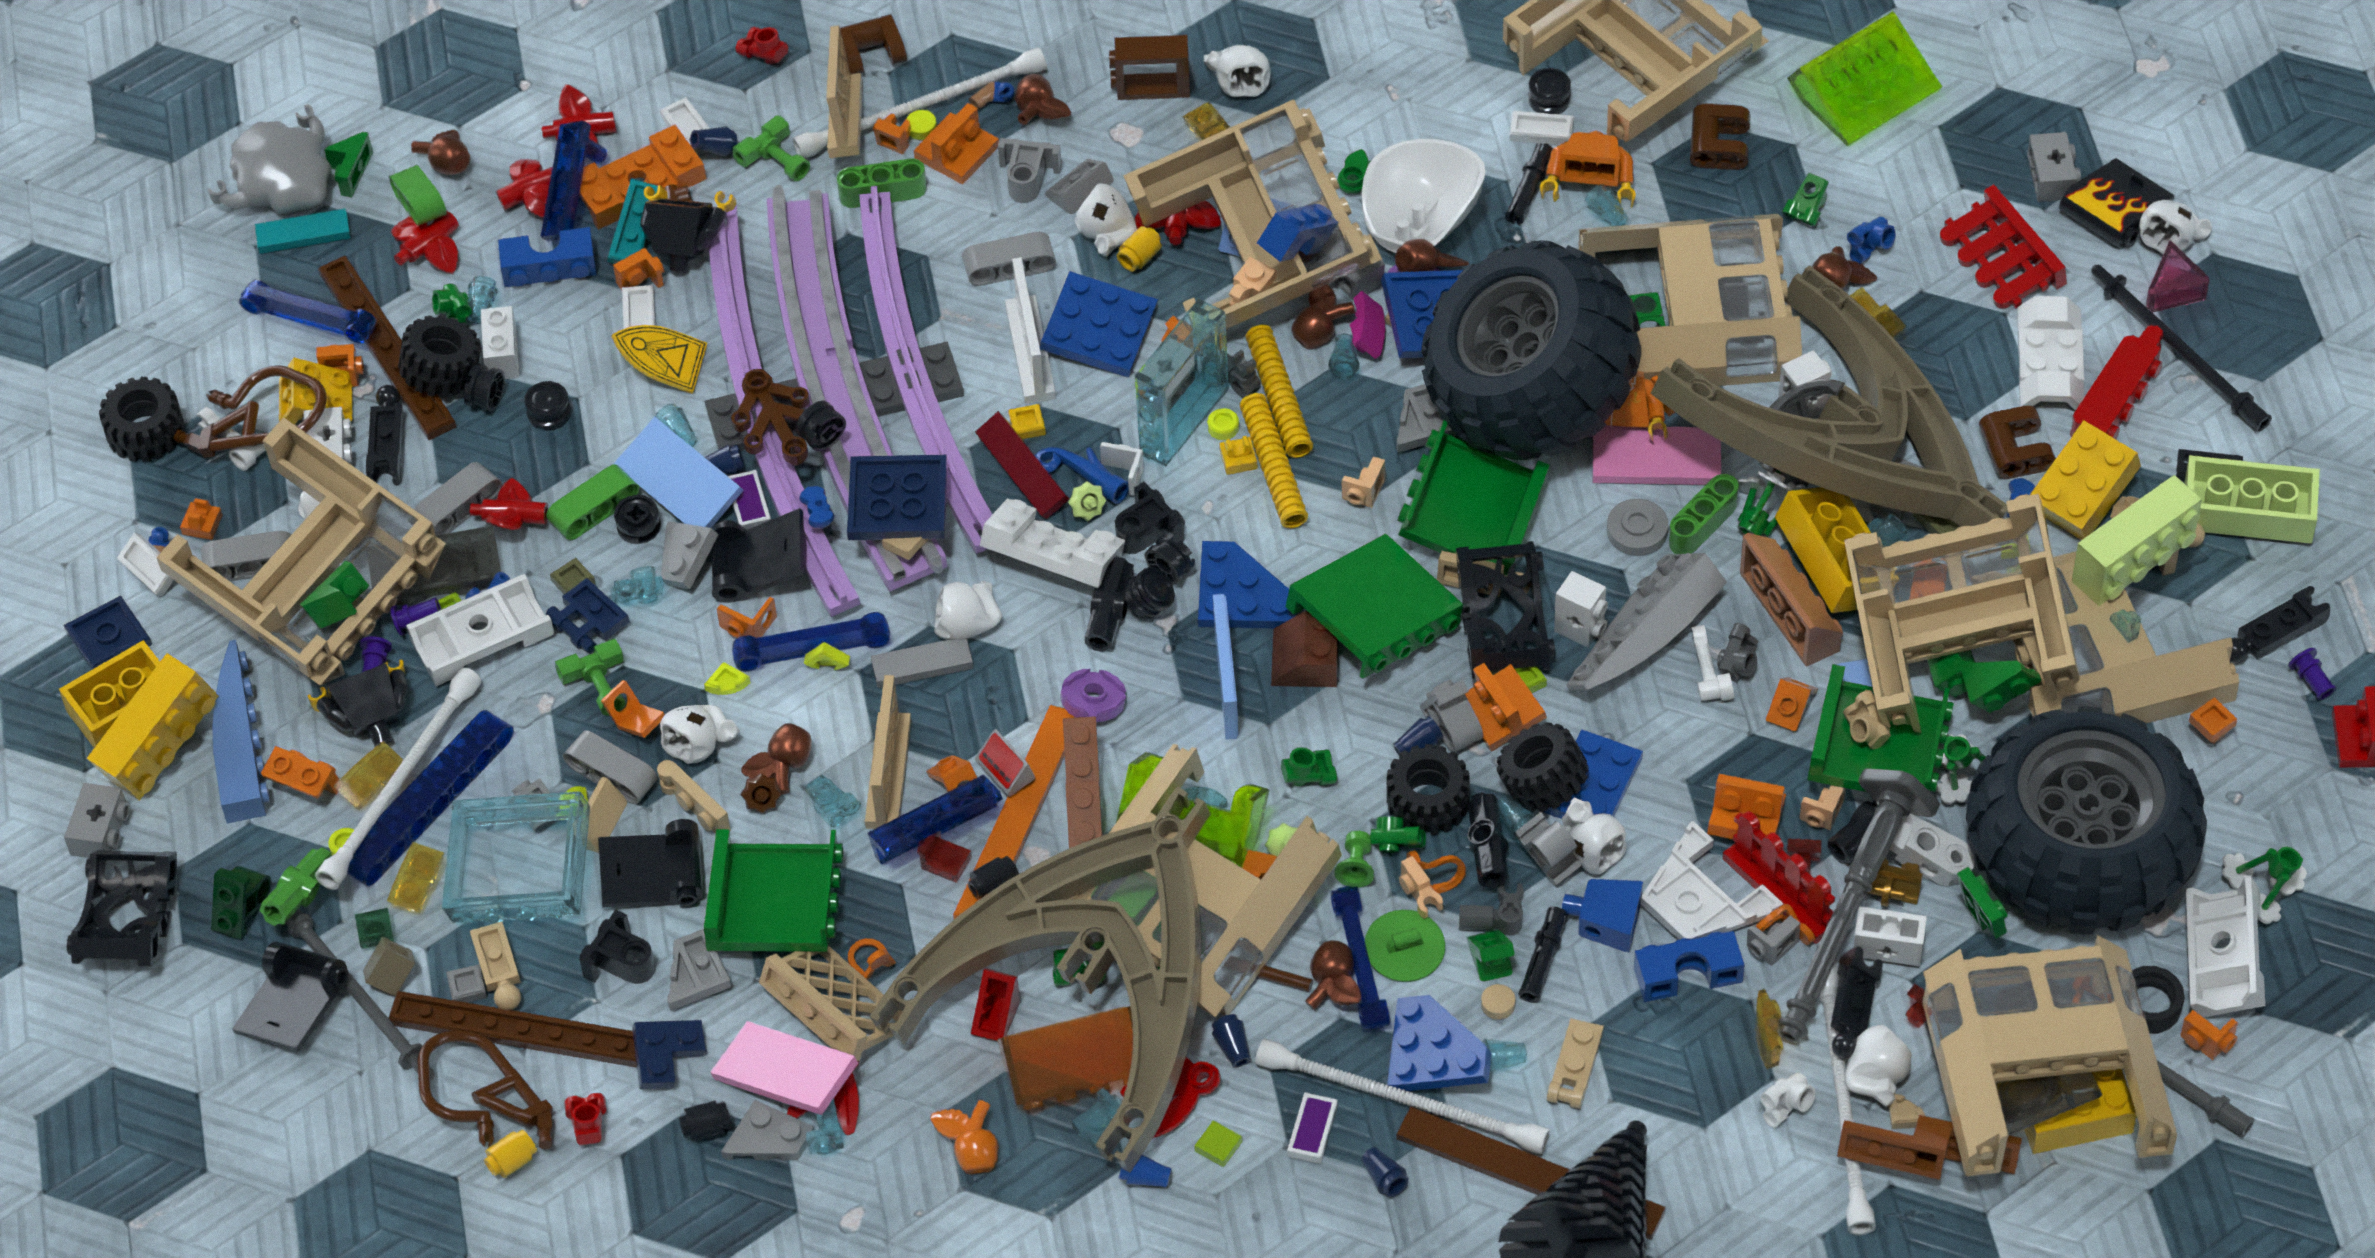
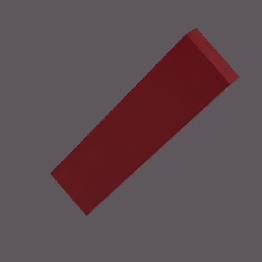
(1022, 465)

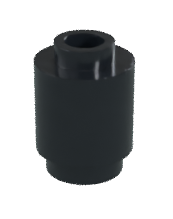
(991, 876)
(705, 1120)

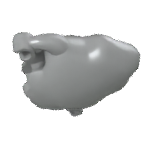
(278, 167)

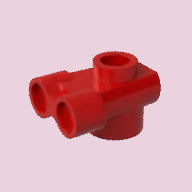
(762, 44)
(586, 1117)

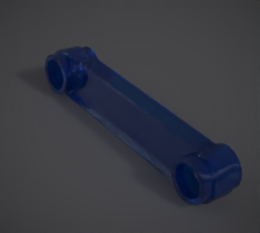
(354, 325)
(753, 652)
(1372, 1011)

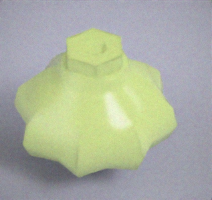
(1087, 501)
(1278, 838)

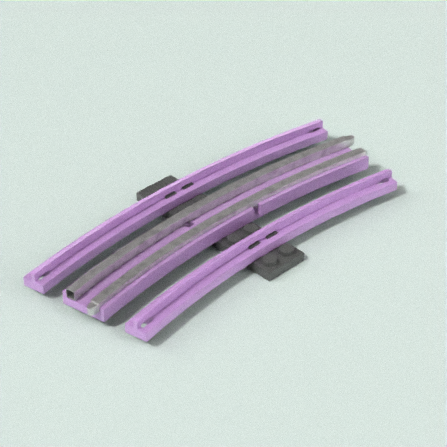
(829, 369)

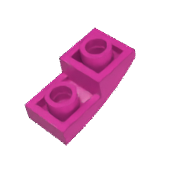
(1369, 326)

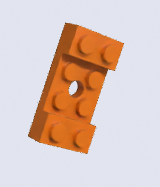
(662, 163)

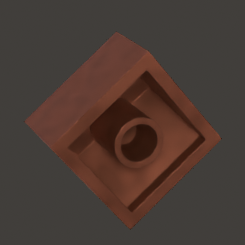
(1304, 654)

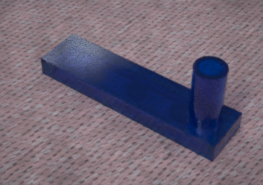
(566, 176)

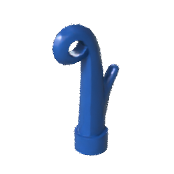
(1113, 486)

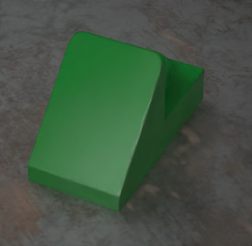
(349, 161)
(333, 597)
(1491, 954)

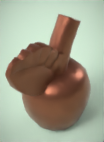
(1036, 97)
(445, 152)
(1421, 255)
(1840, 270)
(1314, 324)
(787, 748)
(1332, 969)

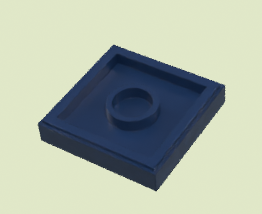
(106, 632)

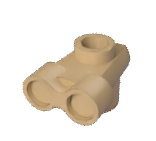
(1866, 722)

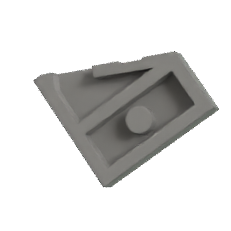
(1418, 419)
(685, 553)
(695, 971)
(767, 1135)

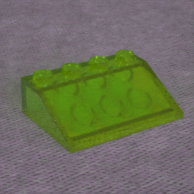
(1865, 80)

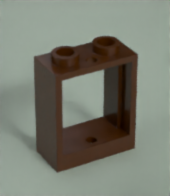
(1150, 51)

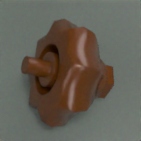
(761, 793)

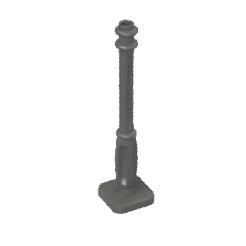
(1896, 797)

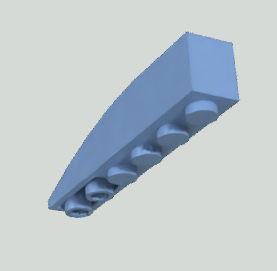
(236, 742)

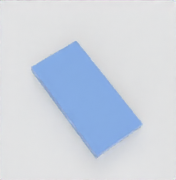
(678, 476)
(1225, 666)

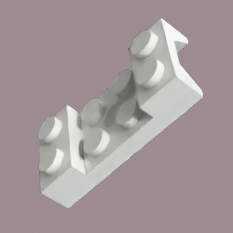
(1018, 535)
(449, 643)
(2230, 976)

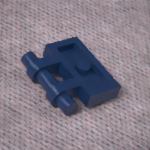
(594, 609)

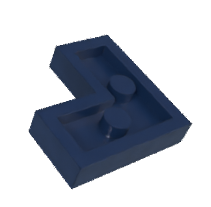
(657, 1045)

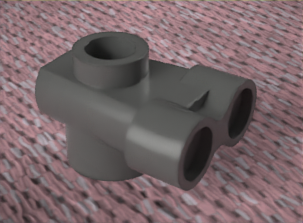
(1739, 654)

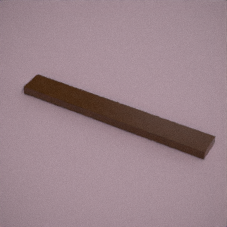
(385, 347)
(515, 1028)
(1493, 1157)

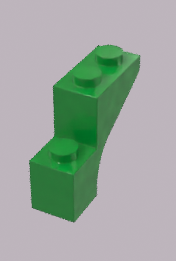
(1986, 683)

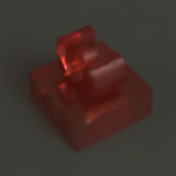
(1806, 848)
(1916, 1012)

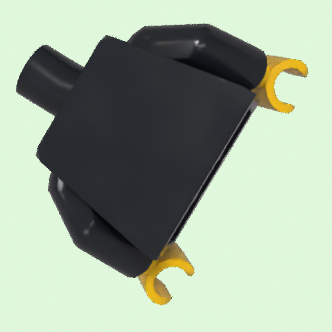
(682, 225)
(365, 702)

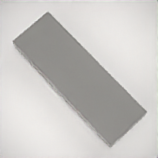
(922, 661)

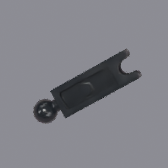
(385, 435)
(2279, 625)
(1853, 1000)

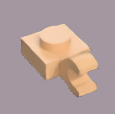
(1251, 280)
(1416, 882)

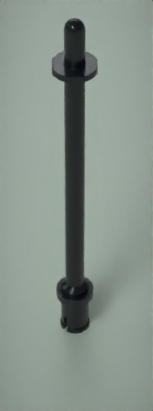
(2241, 403)

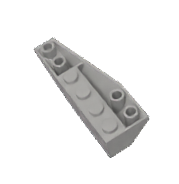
(1651, 617)

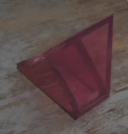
(2176, 281)

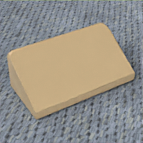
(605, 810)

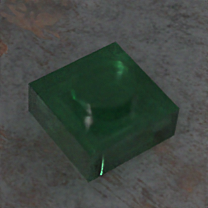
(373, 926)

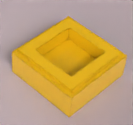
(1027, 421)

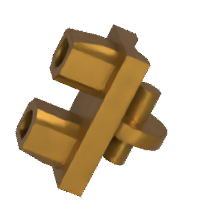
(1898, 883)

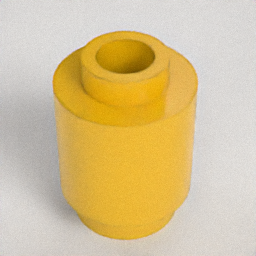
(1139, 248)
(510, 1153)

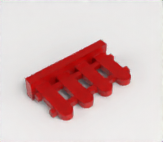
(2012, 227)
(1780, 873)

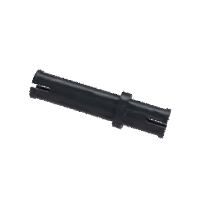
(1533, 174)
(1547, 942)

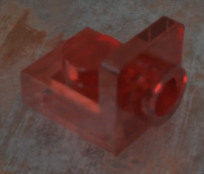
(943, 857)

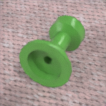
(1355, 870)

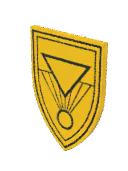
(662, 354)

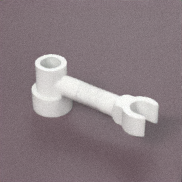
(241, 457)
(1713, 685)

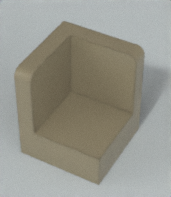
(388, 966)

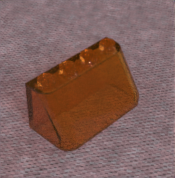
(1068, 1057)

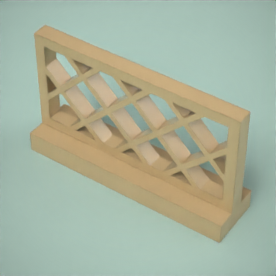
(843, 101)
(888, 759)
(820, 1010)

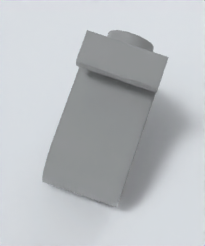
(1027, 166)
(1453, 715)
(1549, 847)

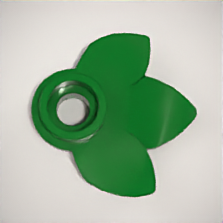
(1352, 175)

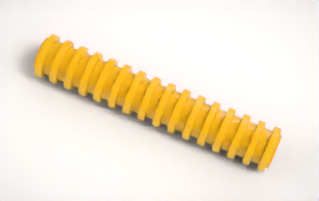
(1279, 391)
(1273, 460)

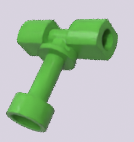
(768, 146)
(593, 669)

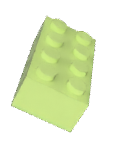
(2255, 498)
(2136, 540)

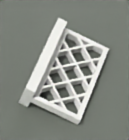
(1026, 338)

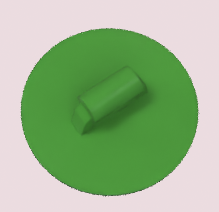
(1405, 945)

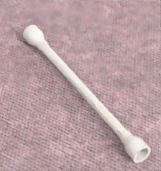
(1028, 63)
(335, 868)
(1528, 1136)
(1859, 1212)

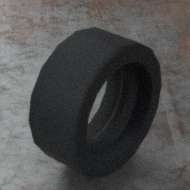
(2167, 982)

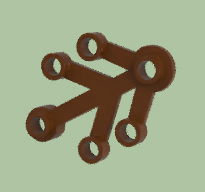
(773, 413)

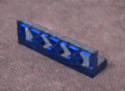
(934, 816)

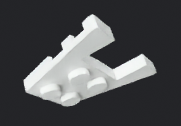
(1691, 903)

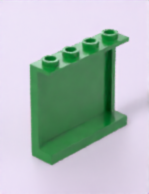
(1469, 498)
(1377, 603)
(1840, 759)
(772, 895)

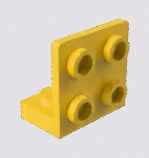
(296, 397)

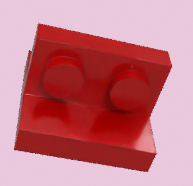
(2356, 731)

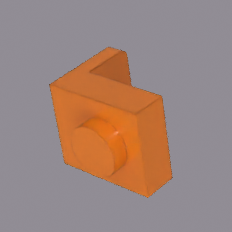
(342, 358)
(2206, 1037)

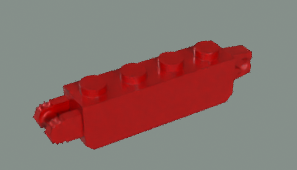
(2121, 383)

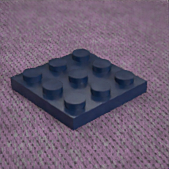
(897, 497)

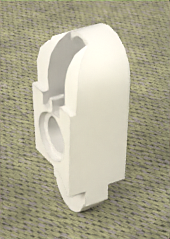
(1942, 855)

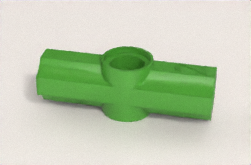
(294, 889)

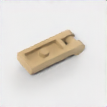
(692, 796)
(1575, 1063)

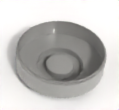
(1637, 527)

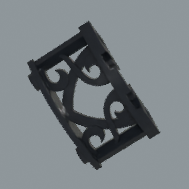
(1476, 576)
(106, 940)

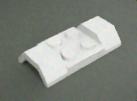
(2050, 351)

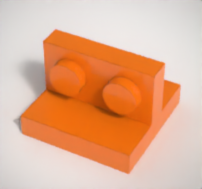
(957, 145)
(1502, 705)
(1744, 795)

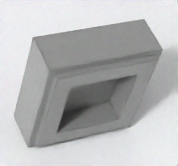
(466, 984)

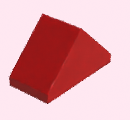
(995, 1004)

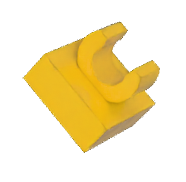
(1238, 455)

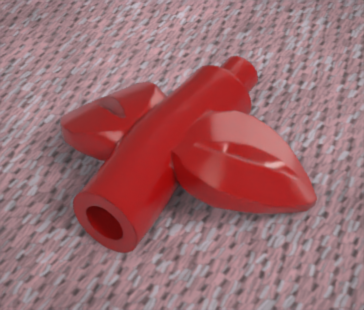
(576, 107)
(529, 186)
(1199, 216)
(429, 241)
(511, 508)

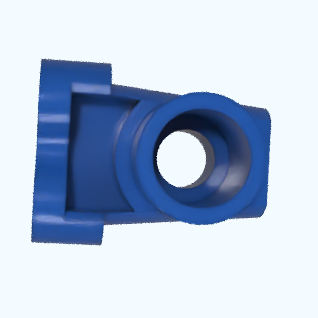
(1868, 236)

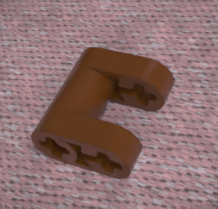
(870, 34)
(1705, 136)
(1999, 433)

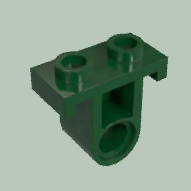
(236, 898)

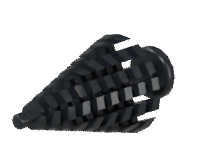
(1590, 1209)

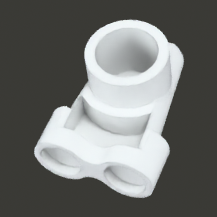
(1785, 1096)

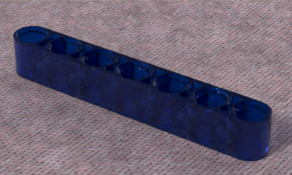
(429, 795)

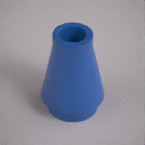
(1146, 1173)

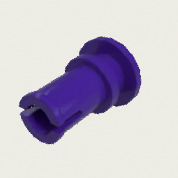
(410, 614)
(374, 651)
(2311, 671)

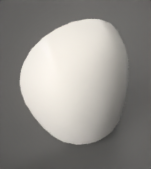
(1420, 191)

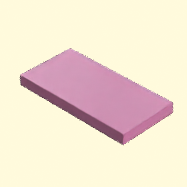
(1631, 457)
(784, 1067)

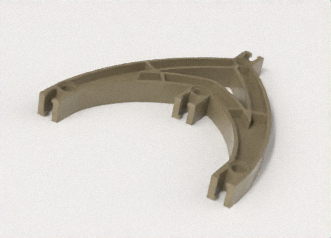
(1855, 435)
(1035, 914)

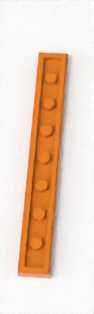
(1023, 807)

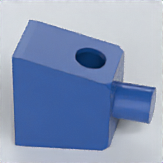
(1607, 911)

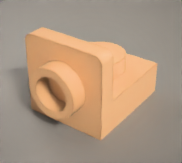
(1368, 486)
(1825, 811)

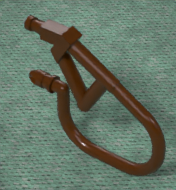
(208, 440)
(537, 1113)

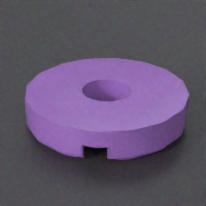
(1104, 707)

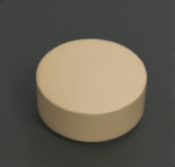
(1498, 1001)

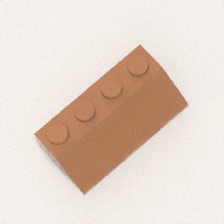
(1789, 599)

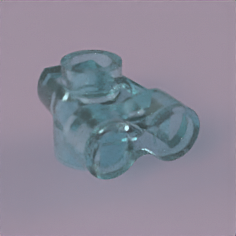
(1889, 529)
(642, 586)
(831, 801)

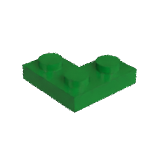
(1980, 905)

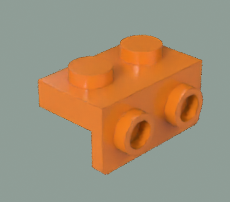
(300, 773)

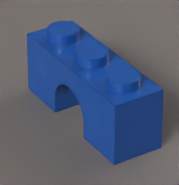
(1296, 230)
(570, 259)
(1713, 955)

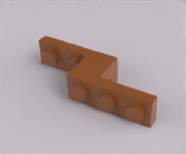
(1082, 779)
(1917, 1153)

